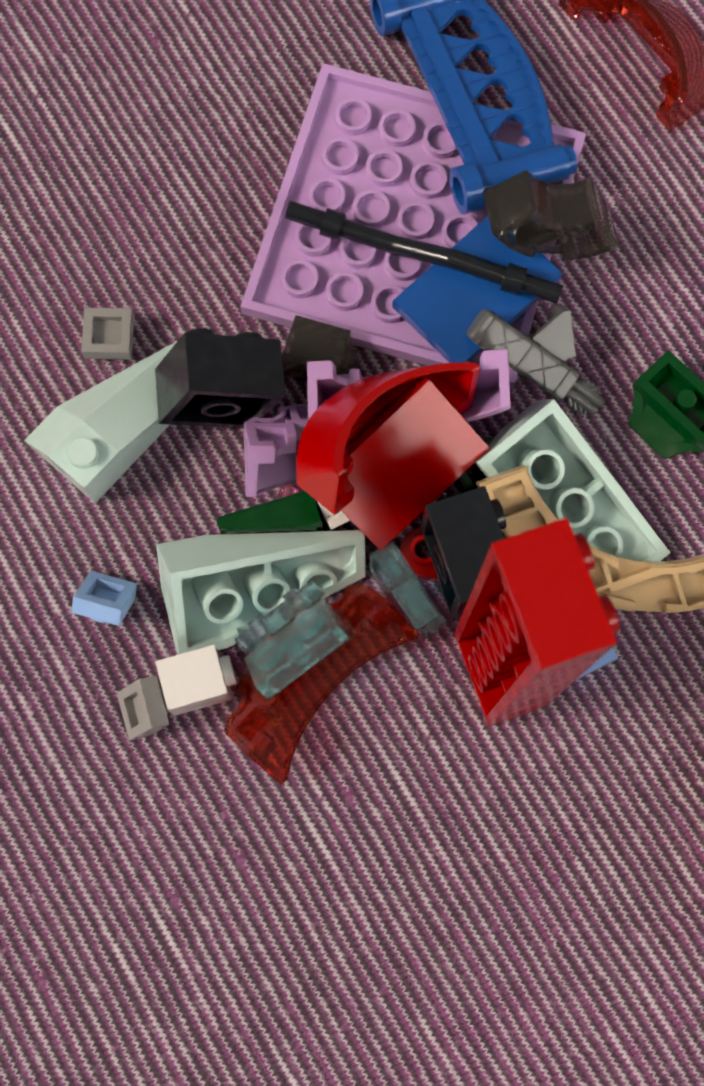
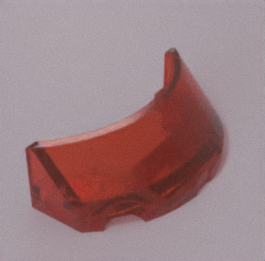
(671, 39)
(273, 727)

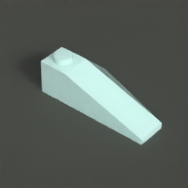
(103, 428)
(572, 481)
(228, 579)

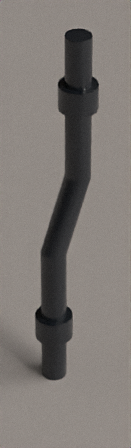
(511, 278)

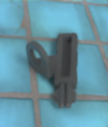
(540, 356)

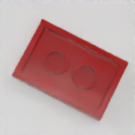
(408, 461)

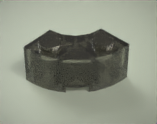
(551, 217)

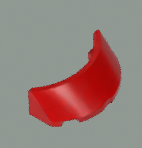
(341, 419)

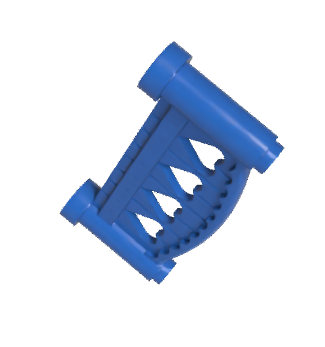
(457, 89)

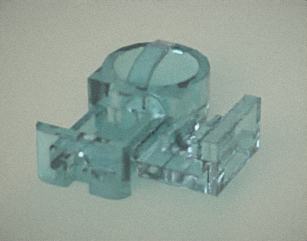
(406, 589)

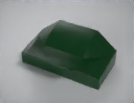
(669, 407)

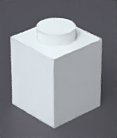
(195, 679)

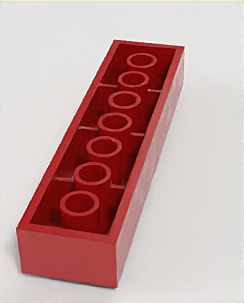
(533, 621)

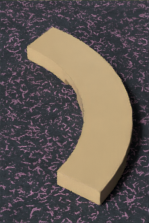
(627, 582)

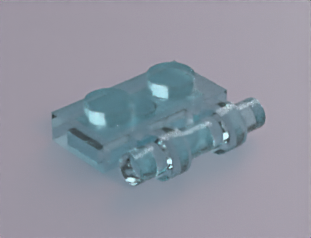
(295, 648)

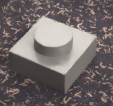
(108, 333)
(143, 708)

